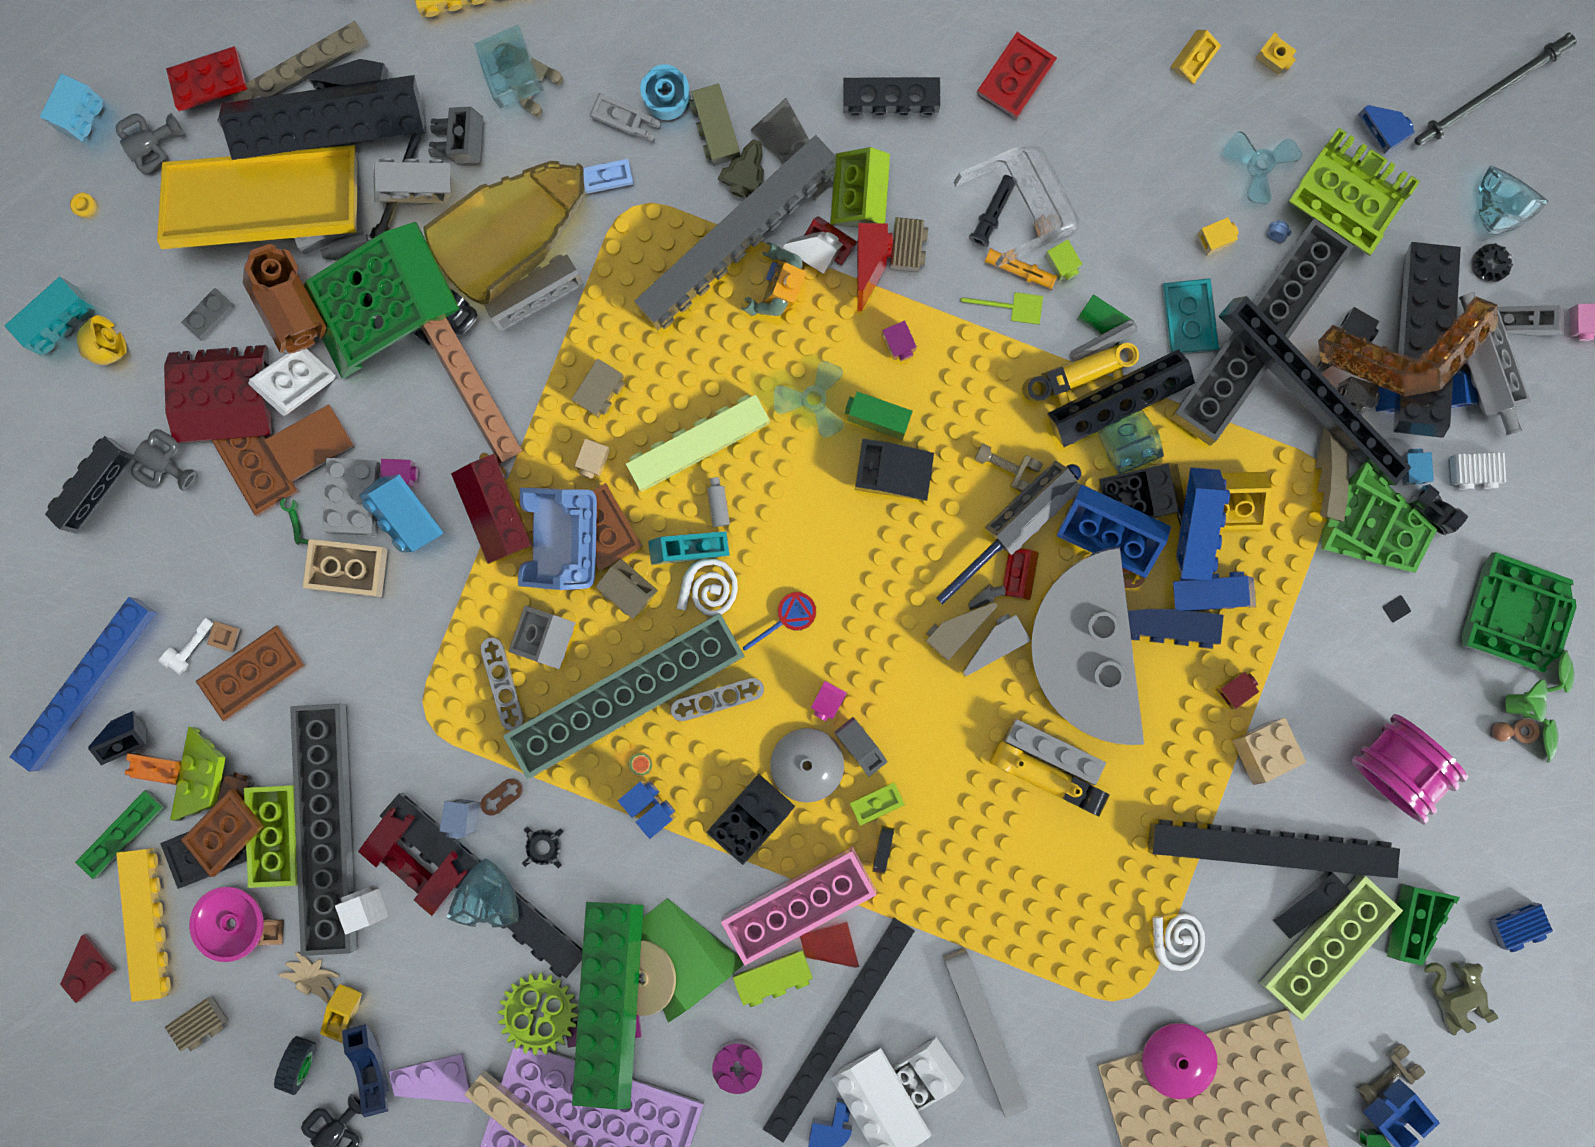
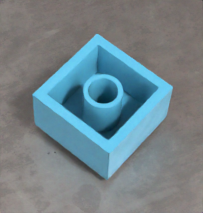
(71, 107)

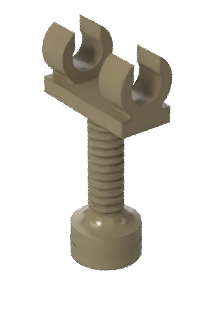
(985, 455)
(1369, 1093)

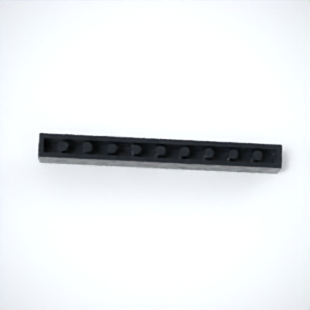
(1313, 389)
(1273, 850)
(532, 928)

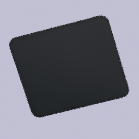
(1397, 608)

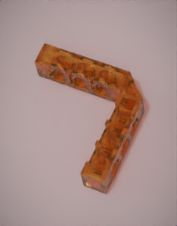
(1404, 373)

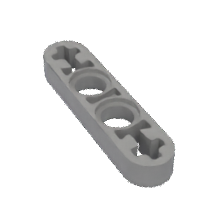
(504, 683)
(718, 702)

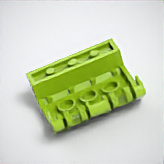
(1352, 193)

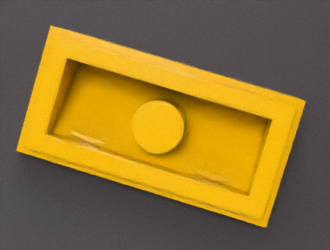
(1196, 55)

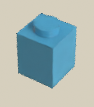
(1421, 467)

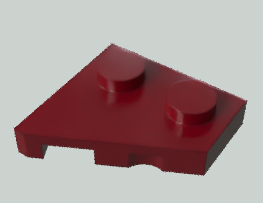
(86, 969)

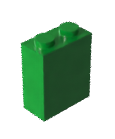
(878, 415)

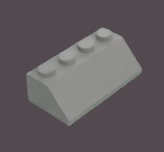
(534, 292)

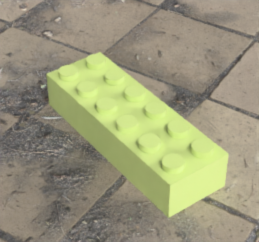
(1330, 947)

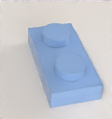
(607, 176)

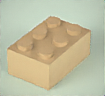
(345, 568)

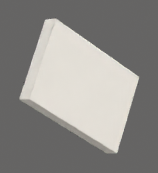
(291, 380)

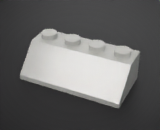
(880, 1102)

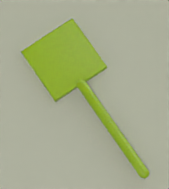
(1025, 307)

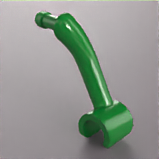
(294, 520)

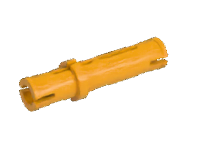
(1047, 278)

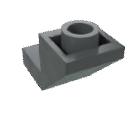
(861, 746)

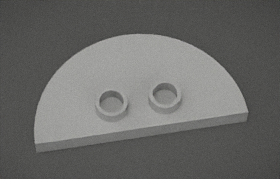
(1087, 652)

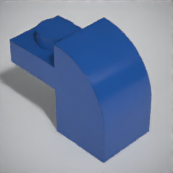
(831, 1133)

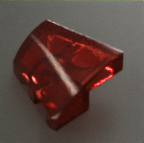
(830, 945)

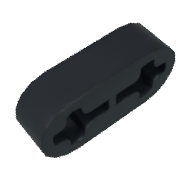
(883, 850)

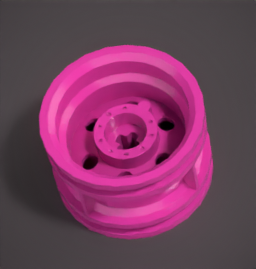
(1409, 768)

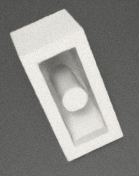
(816, 249)

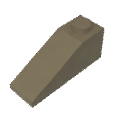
(953, 633)

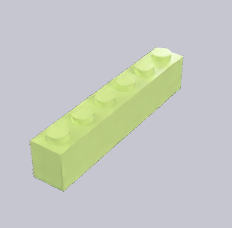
(697, 443)

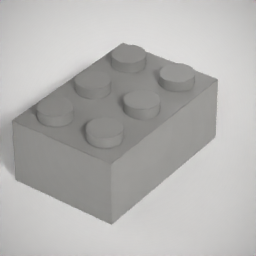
(411, 181)
(342, 505)

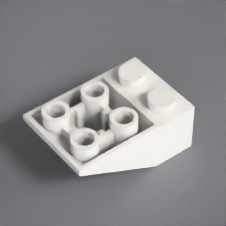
(928, 1074)

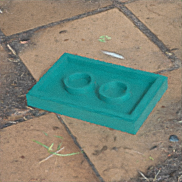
(1190, 316)

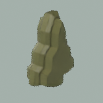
(744, 172)

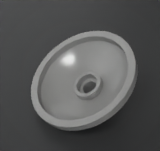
(804, 746)

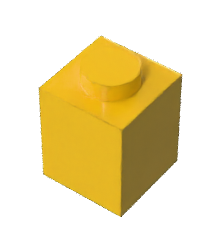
(1218, 235)

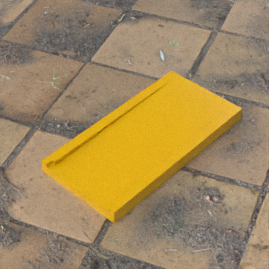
(258, 197)

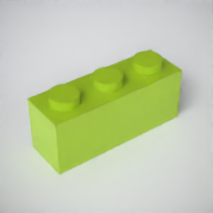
(773, 978)

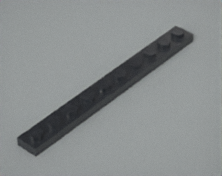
(838, 1029)

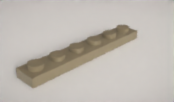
(309, 61)

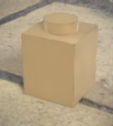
(592, 459)

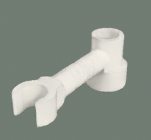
(176, 660)

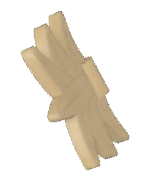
(310, 977)

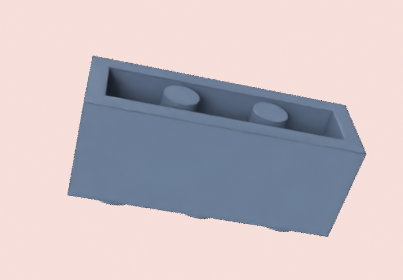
(459, 817)

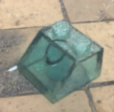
(1131, 442)

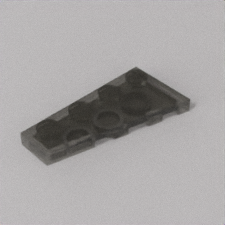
(784, 136)

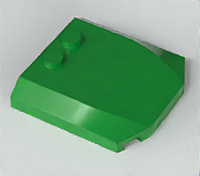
(1519, 613)

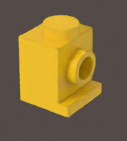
(1271, 59)

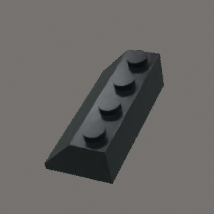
(88, 485)

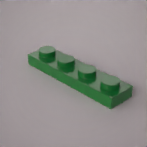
(119, 834)

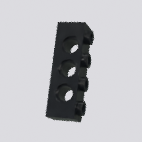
(902, 87)

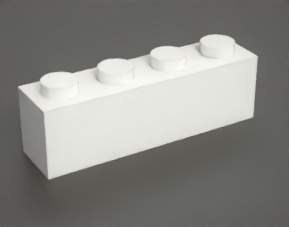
(361, 909)

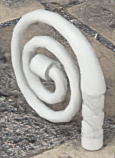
(714, 589)
(1182, 940)

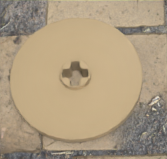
(659, 979)

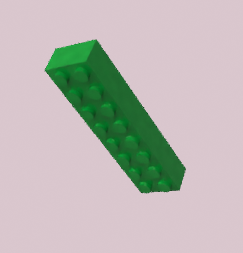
(607, 1005)

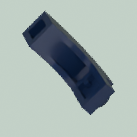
(369, 1069)

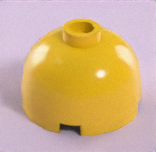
(100, 342)

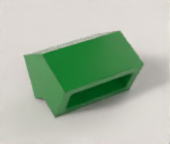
(1372, 1138)

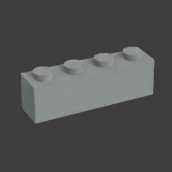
(1054, 751)

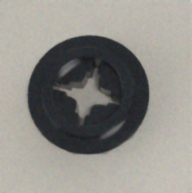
(1485, 270)

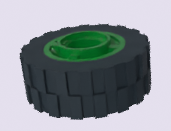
(295, 1065)

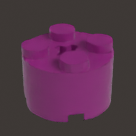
(727, 1077)

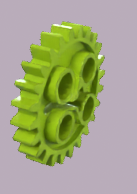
(516, 1007)

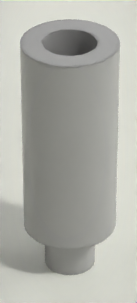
(344, 246)
(718, 503)

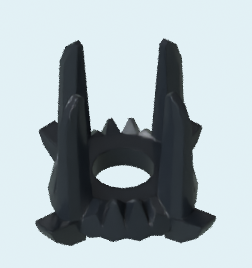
(553, 841)

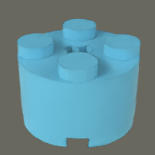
(652, 88)

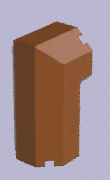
(282, 299)

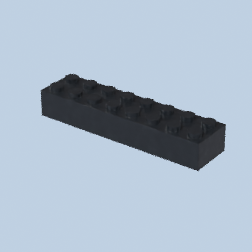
(322, 117)
(1426, 313)

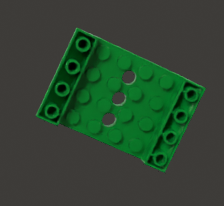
(404, 290)

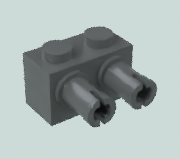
(463, 135)

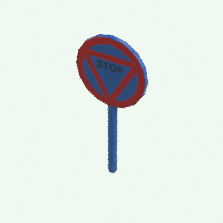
(795, 612)

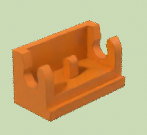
(153, 768)

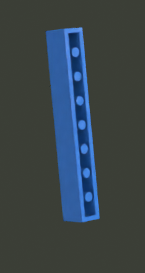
(83, 684)

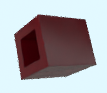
(1238, 689)

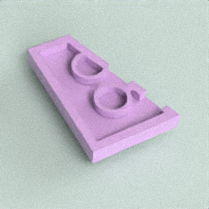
(434, 1080)

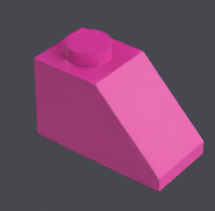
(828, 701)

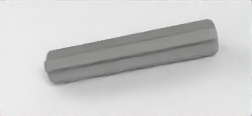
(1105, 340)

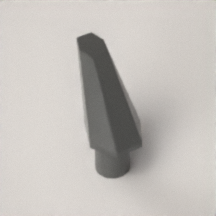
(986, 596)

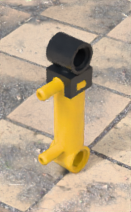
(1080, 372)
(1050, 779)

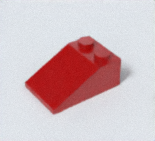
(873, 249)

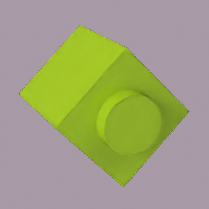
(1064, 260)

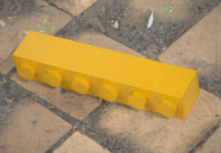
(143, 924)

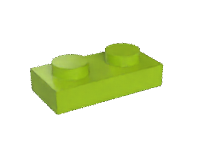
(877, 803)

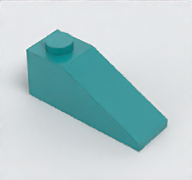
(688, 547)

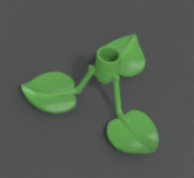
(1536, 701)

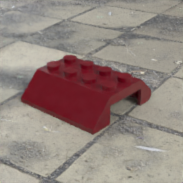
(212, 394)

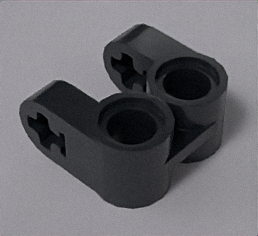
(1439, 513)

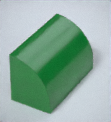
(1101, 316)

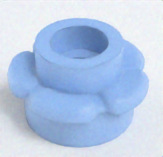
(1279, 231)

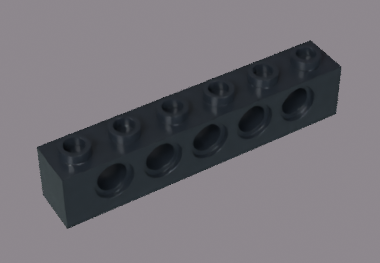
(1121, 398)

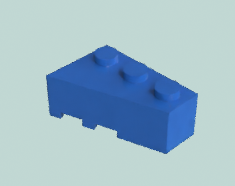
(1215, 594)

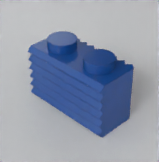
(1521, 926)

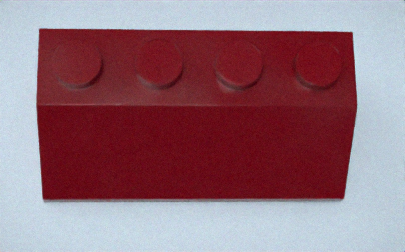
(491, 508)

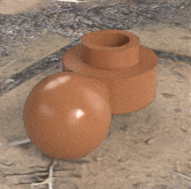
(1503, 731)

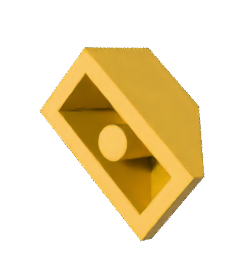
(340, 1012)

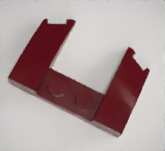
(383, 848)

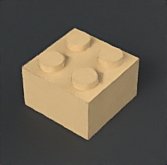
(1269, 751)

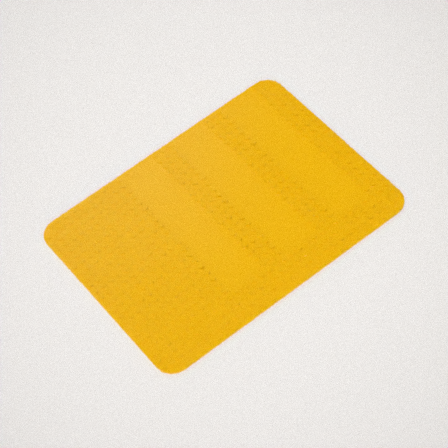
(973, 845)

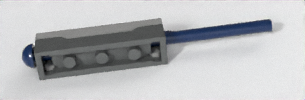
(1023, 517)

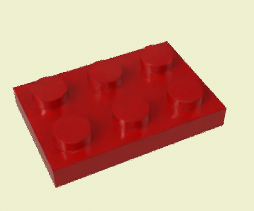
(1016, 75)
(206, 78)

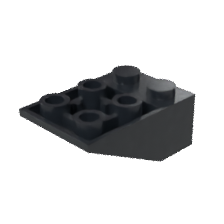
(894, 470)
(1150, 490)
(750, 819)

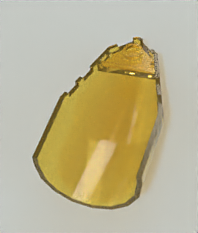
(505, 228)

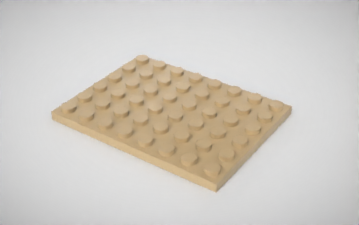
(1253, 1101)

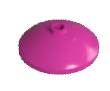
(211, 926)
(1165, 1051)

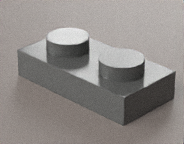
(207, 313)

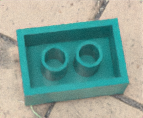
(49, 316)

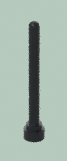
(390, 206)

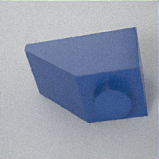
(1386, 126)

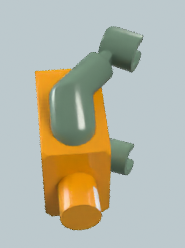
(783, 286)

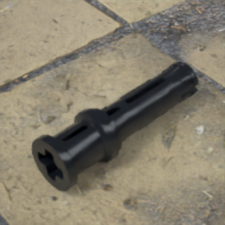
(989, 220)

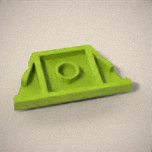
(198, 776)

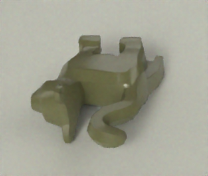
(1462, 1000)

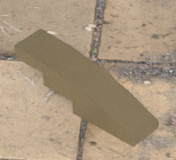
(1334, 478)

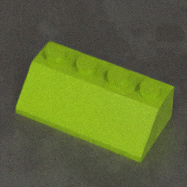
(273, 849)

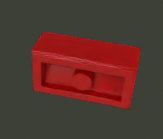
(819, 225)
(1020, 573)

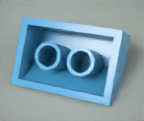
(400, 513)

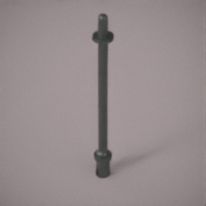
(1551, 52)

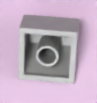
(542, 637)

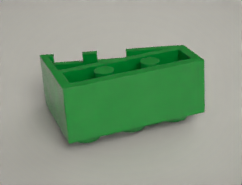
(1418, 923)

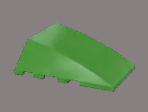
(1378, 525)
(697, 955)

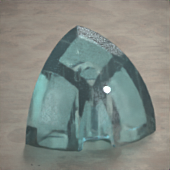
(1507, 201)
(484, 897)

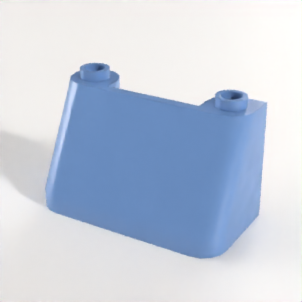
(561, 538)

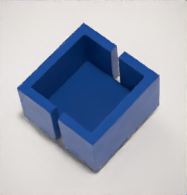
(638, 799)
(1396, 1110)

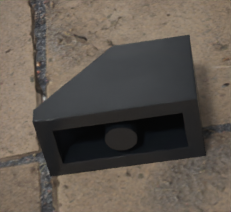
(119, 738)

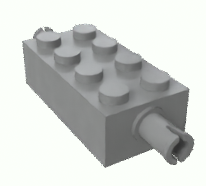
(1497, 375)

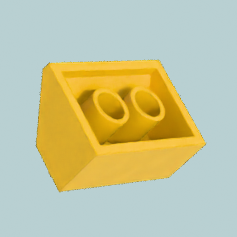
(1248, 500)

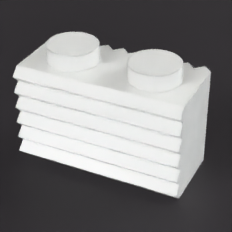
(1477, 469)

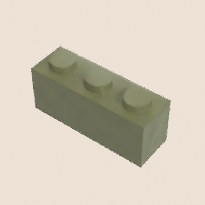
(714, 124)

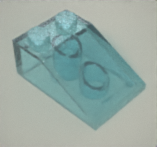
(508, 67)

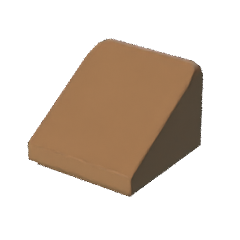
(272, 932)

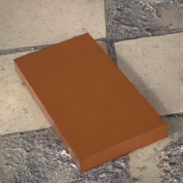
(255, 472)
(250, 673)

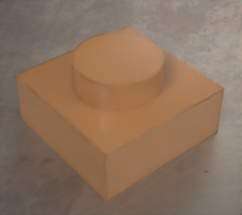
(223, 636)

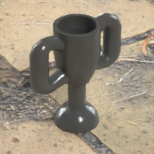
(145, 140)
(159, 461)

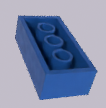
(1104, 523)
(1201, 524)

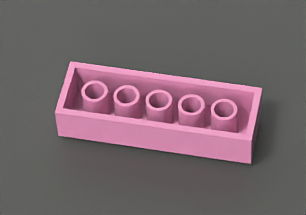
(798, 906)

